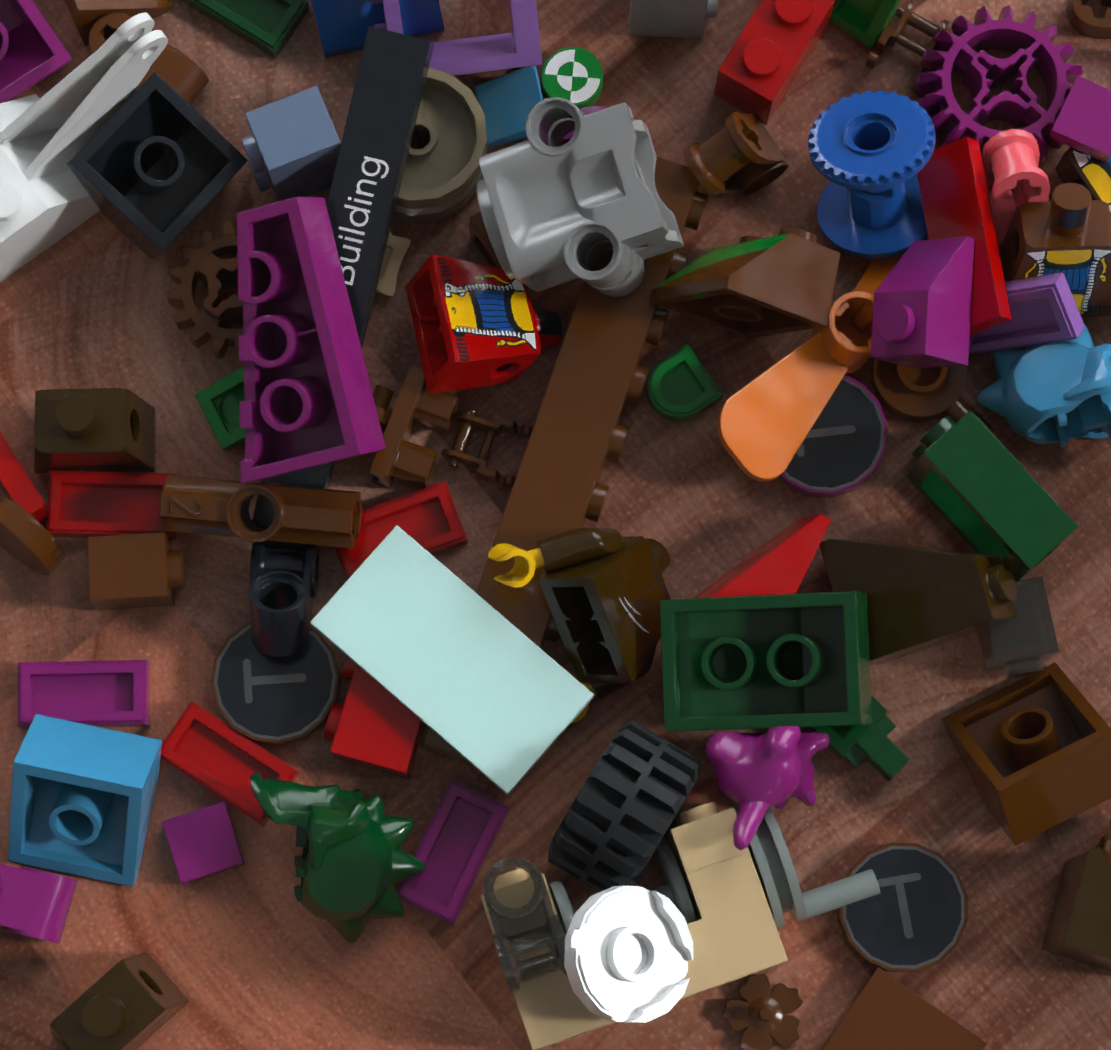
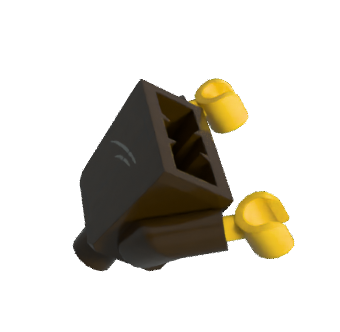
(601, 598)

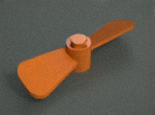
(777, 409)

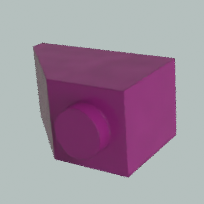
(926, 306)

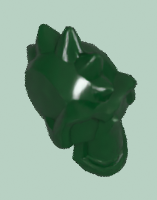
(347, 854)

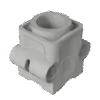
(568, 204)

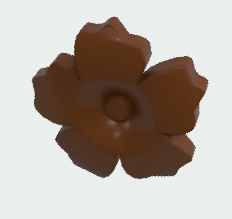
(764, 1014)

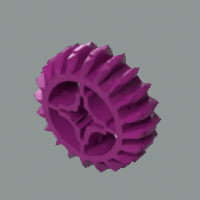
(983, 71)

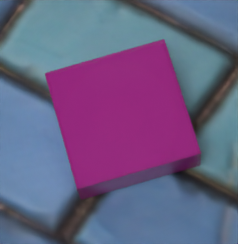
(1085, 119)
(203, 843)

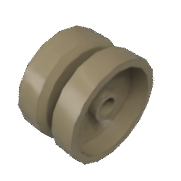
(447, 170)

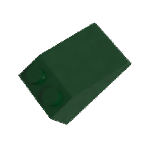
(766, 661)

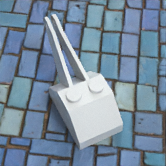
(41, 135)

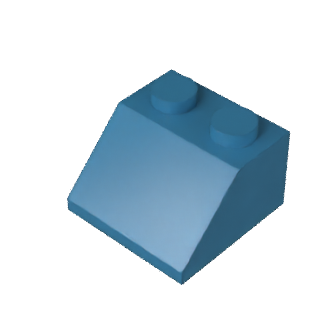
(83, 799)

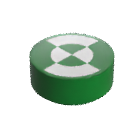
(574, 76)

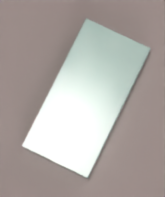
(452, 660)

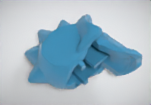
(1053, 390)

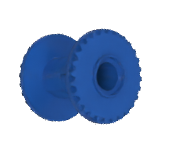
(872, 156)

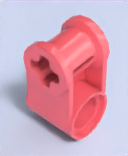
(1012, 176)

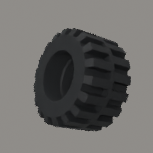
(623, 809)

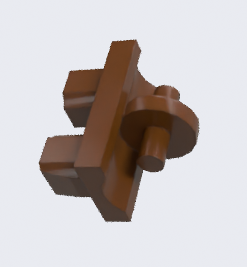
(402, 459)

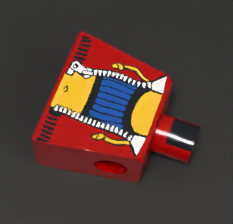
(475, 324)

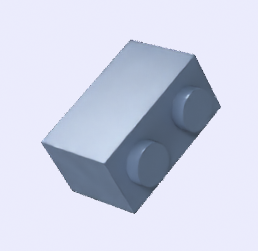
(292, 145)

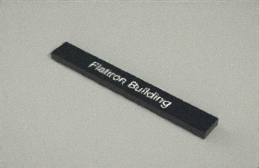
(368, 186)

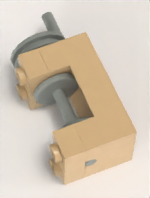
(728, 901)

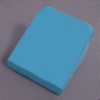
(508, 103)

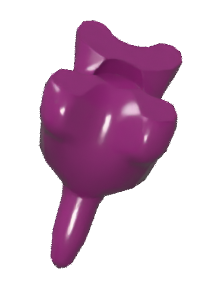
(764, 772)

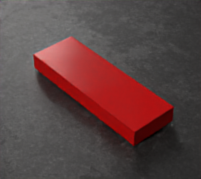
(959, 206)

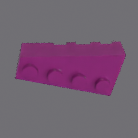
(299, 345)

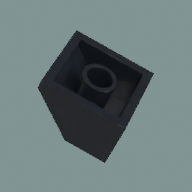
(155, 166)

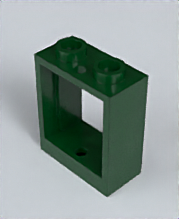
(988, 495)

